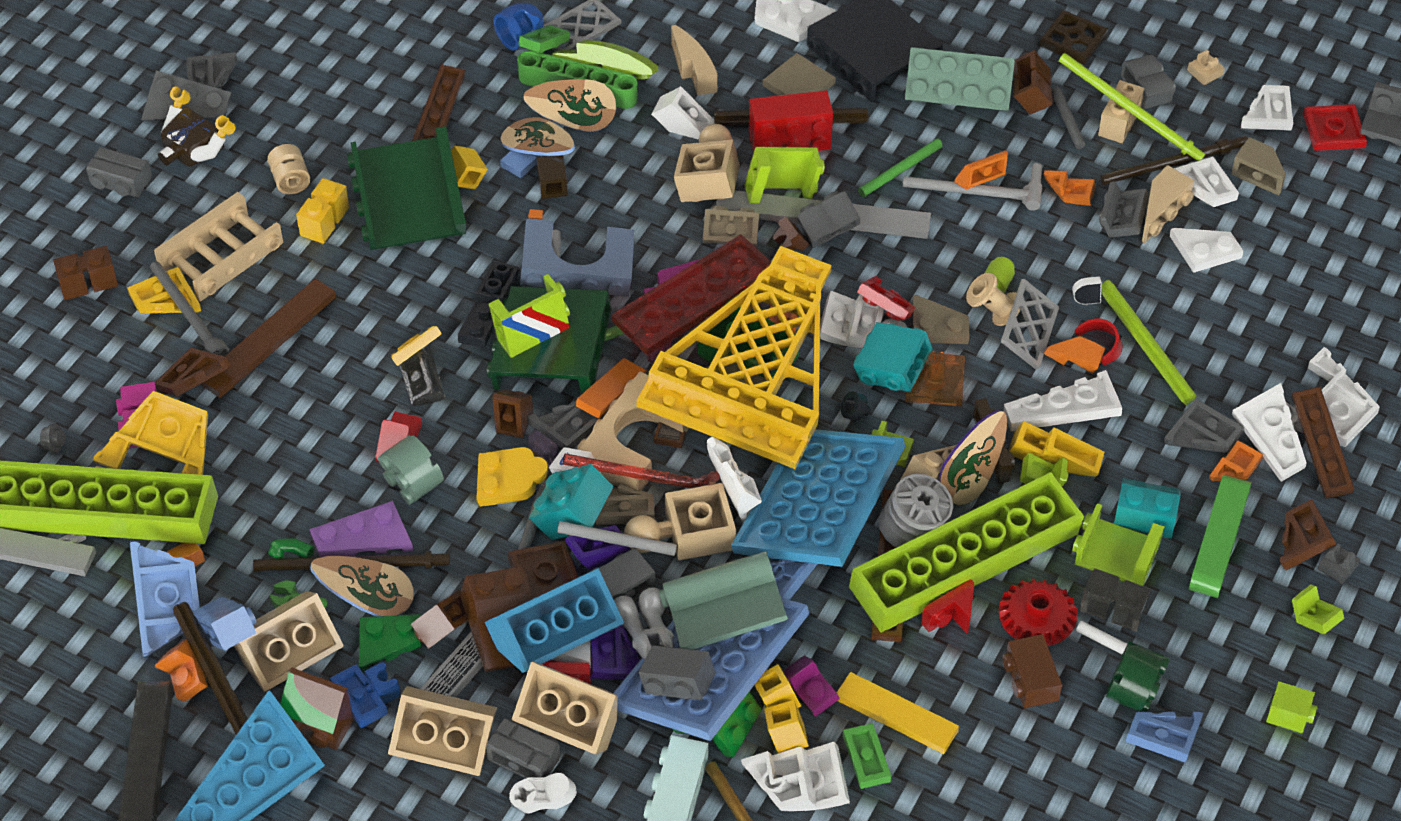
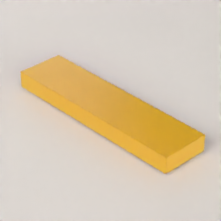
(897, 713)

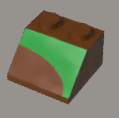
(317, 708)

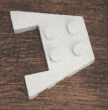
(1346, 401)

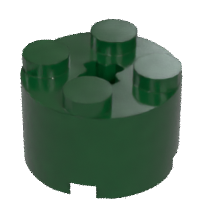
(1137, 677)

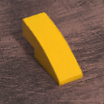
(1052, 446)

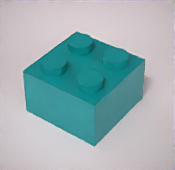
(570, 497)

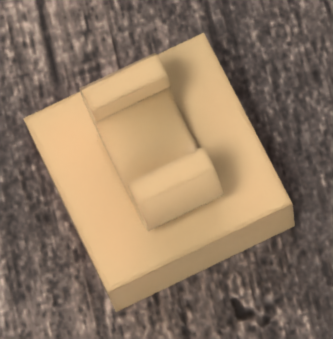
(1205, 68)

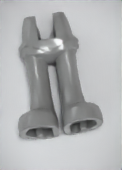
(651, 611)

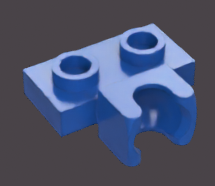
(368, 692)

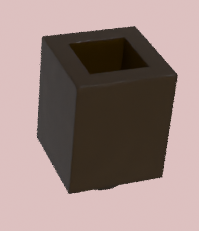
(552, 176)

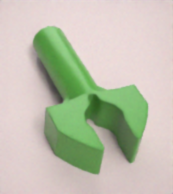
(288, 588)

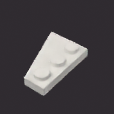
(1271, 431)

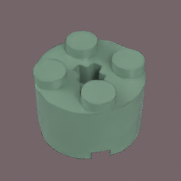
(410, 469)

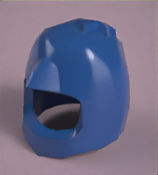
(517, 21)

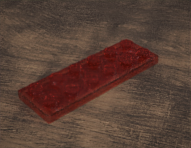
(691, 295)

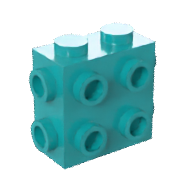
(893, 356)

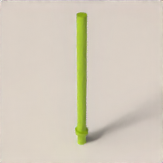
(1134, 109)

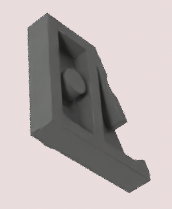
(1204, 429)

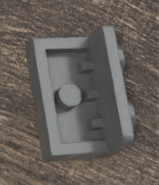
(1123, 211)

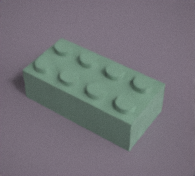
(959, 79)

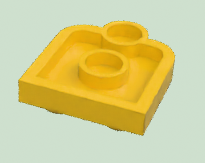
(508, 475)

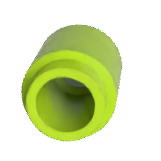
(1003, 270)

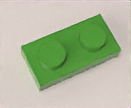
(544, 38)
(866, 756)

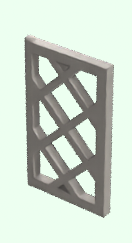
(598, 30)
(1047, 324)

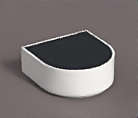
(1087, 290)

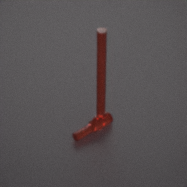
(642, 473)

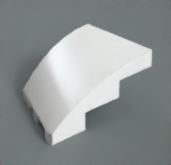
(738, 485)
(801, 777)

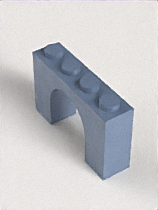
(609, 273)

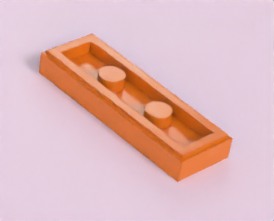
(609, 387)

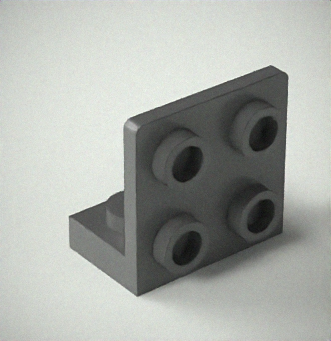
(1384, 114)

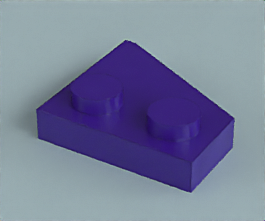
(612, 655)

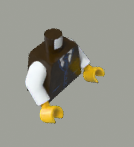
(189, 135)

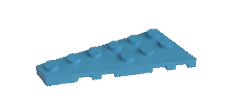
(255, 769)

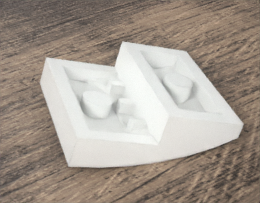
(848, 320)

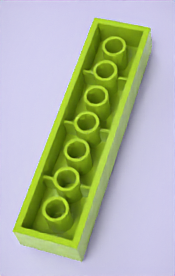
(106, 502)
(964, 549)

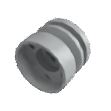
(914, 508)

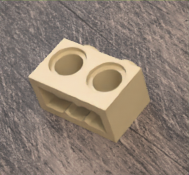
(1115, 119)

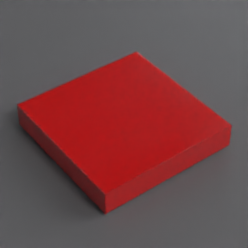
(1334, 127)

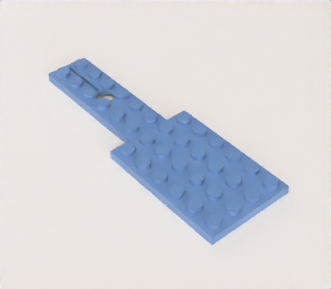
(737, 666)

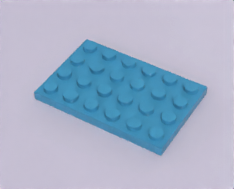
(822, 503)

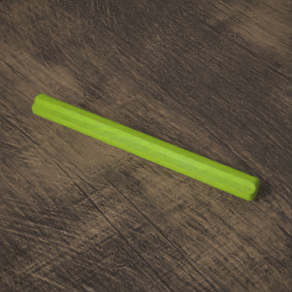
(1147, 343)

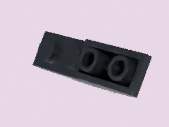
(479, 323)

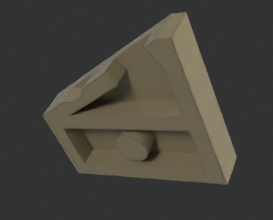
(940, 322)

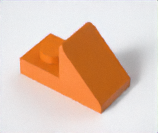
(184, 671)

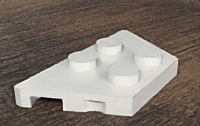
(790, 17)

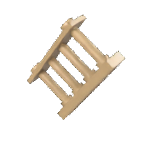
(207, 228)

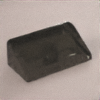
(422, 379)

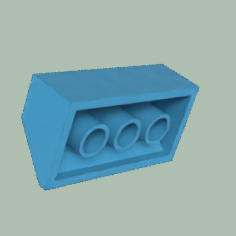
(555, 621)

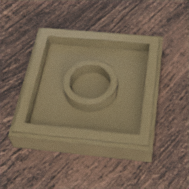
(798, 76)

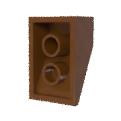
(486, 597)

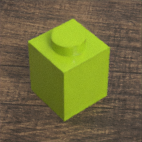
(1291, 707)

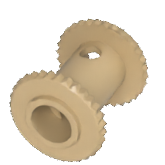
(984, 291)

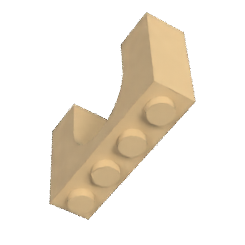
(603, 439)

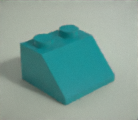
(1147, 503)

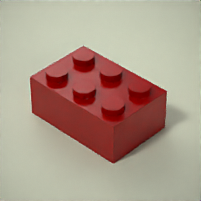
(791, 121)

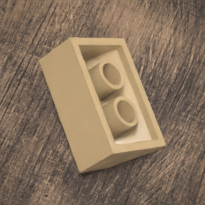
(287, 639)
(567, 709)
(442, 730)

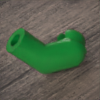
(292, 545)

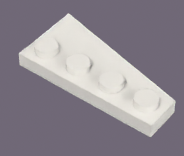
(1076, 403)

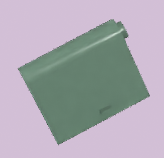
(724, 601)

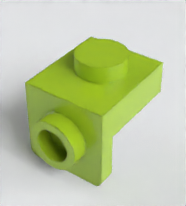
(1035, 467)
(1314, 612)

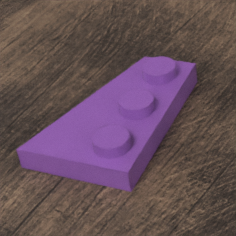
(369, 530)

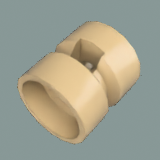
(288, 169)

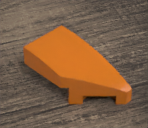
(1071, 190)
(1077, 350)
(1238, 463)

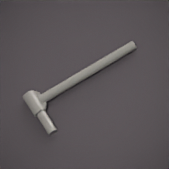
(1029, 194)

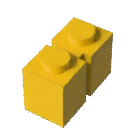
(319, 214)

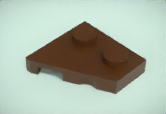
(190, 370)
(1304, 535)

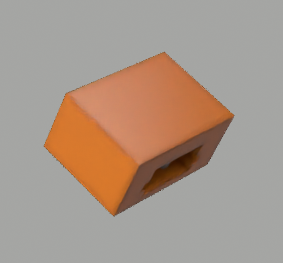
(535, 214)

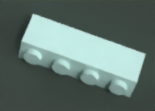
(679, 780)

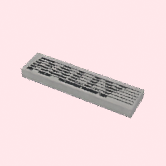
(456, 669)

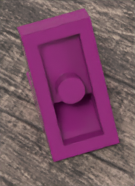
(810, 685)

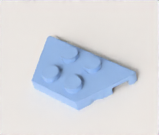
(159, 586)

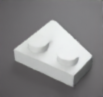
(1210, 182)
(1205, 247)

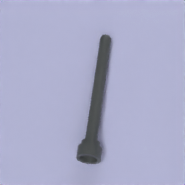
(212, 344)

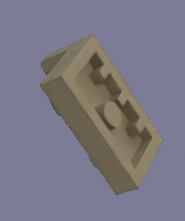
(724, 225)

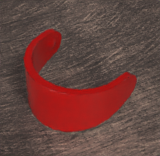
(1106, 326)

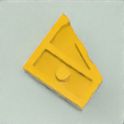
(152, 297)

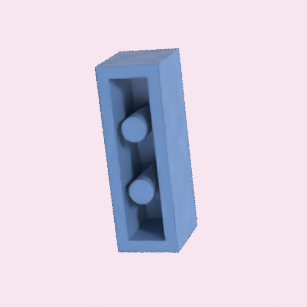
(225, 622)

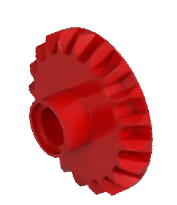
(1024, 620)

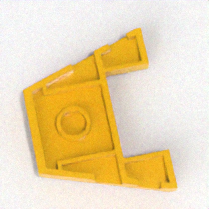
(163, 428)

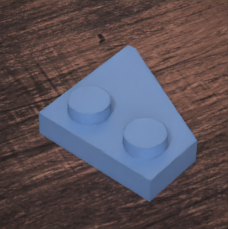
(1165, 733)

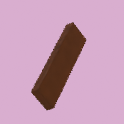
(1322, 442)

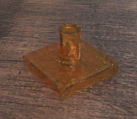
(939, 381)

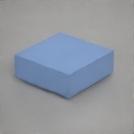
(518, 163)

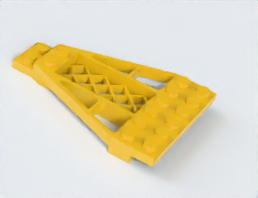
(742, 411)

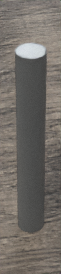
(1068, 118)

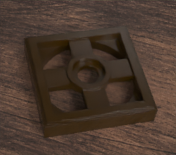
(1081, 24)

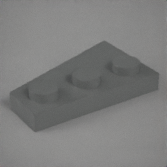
(204, 99)

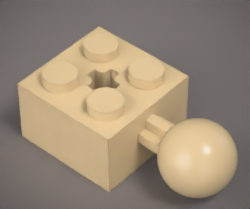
(708, 167)
(696, 521)

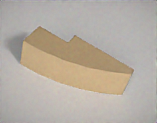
(693, 61)

